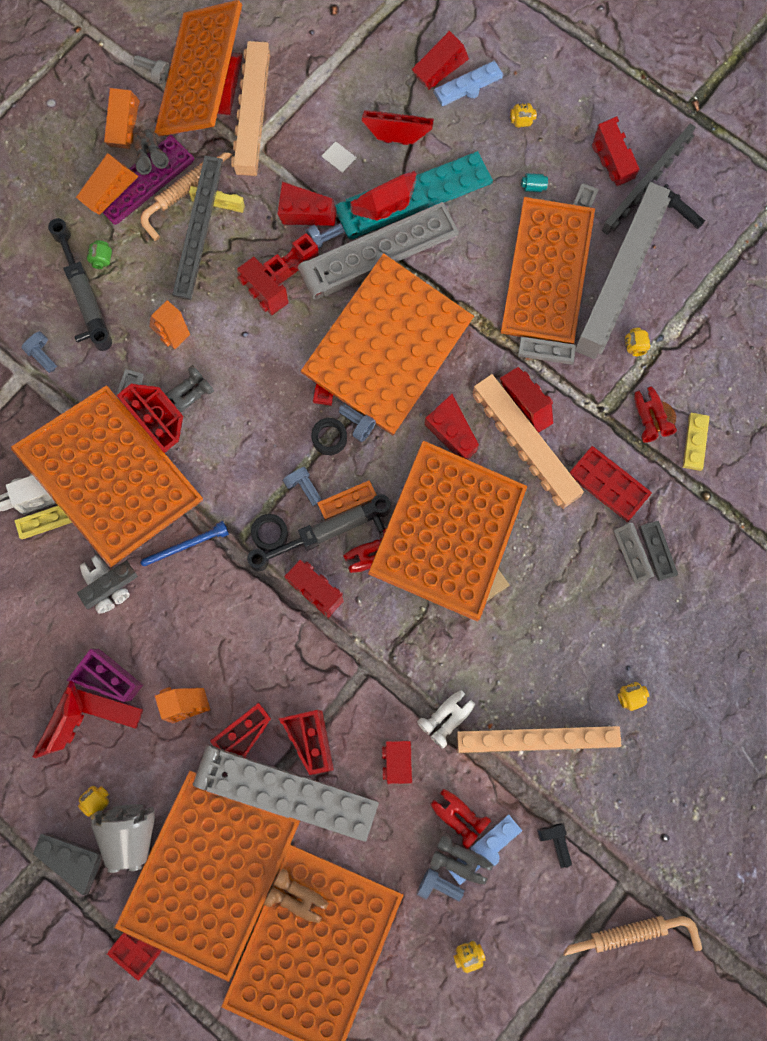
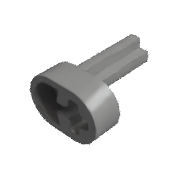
(158, 69)

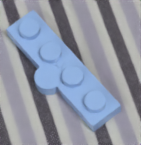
(468, 84)
(493, 842)

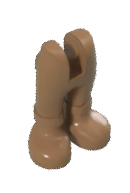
(298, 908)

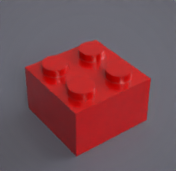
(398, 762)

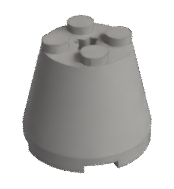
(124, 836)

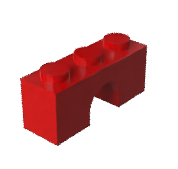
(283, 268)

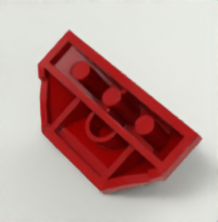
(230, 84)
(397, 127)
(386, 198)
(154, 413)
(62, 723)

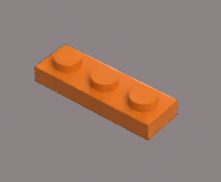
(346, 500)

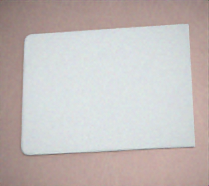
(339, 156)

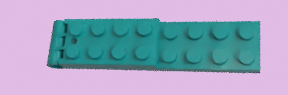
(431, 188)

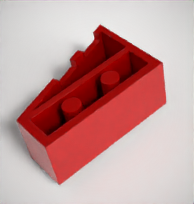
(440, 61)
(613, 152)
(305, 207)
(452, 428)
(314, 588)
(242, 732)
(310, 739)

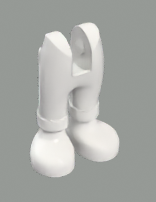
(90, 576)
(457, 717)

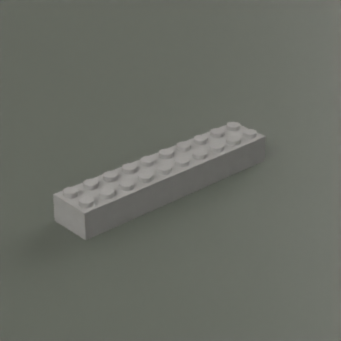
(624, 271)

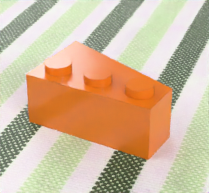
(121, 118)
(106, 184)
(169, 325)
(181, 704)

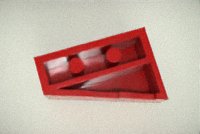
(262, 286)
(529, 398)

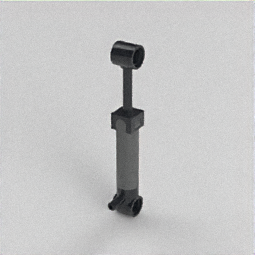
(82, 290)
(327, 529)

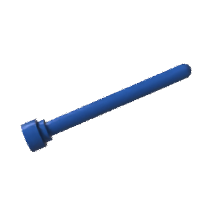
(218, 530)

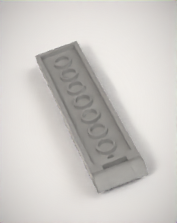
(356, 259)
(285, 793)

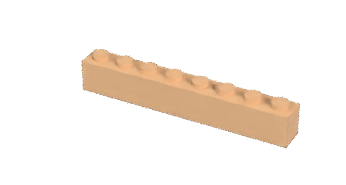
(251, 109)
(527, 441)
(538, 739)

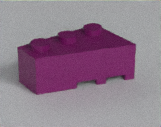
(105, 676)

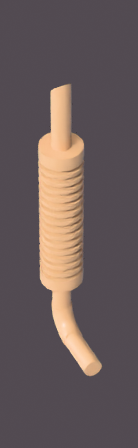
(172, 194)
(635, 933)

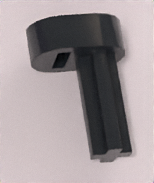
(557, 833)

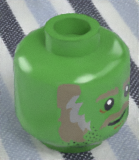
(99, 254)

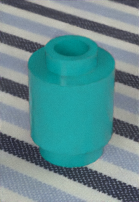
(534, 182)

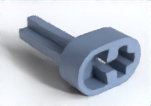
(320, 238)
(33, 347)
(364, 423)
(301, 477)
(432, 880)

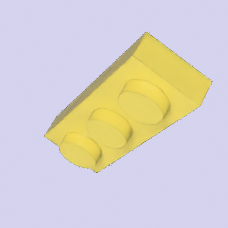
(222, 200)
(696, 441)
(41, 522)

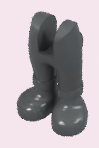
(143, 162)
(176, 393)
(465, 871)

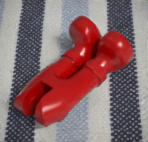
(665, 427)
(362, 551)
(459, 807)

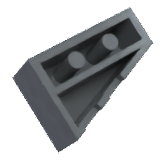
(69, 860)

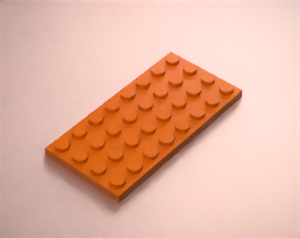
(198, 69)
(548, 271)

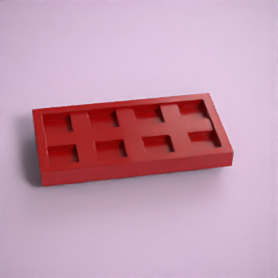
(610, 484)
(133, 955)

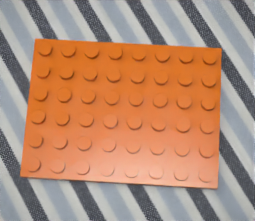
(387, 344)
(107, 475)
(448, 531)
(207, 879)
(308, 974)

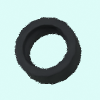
(329, 422)
(264, 519)

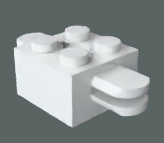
(25, 496)

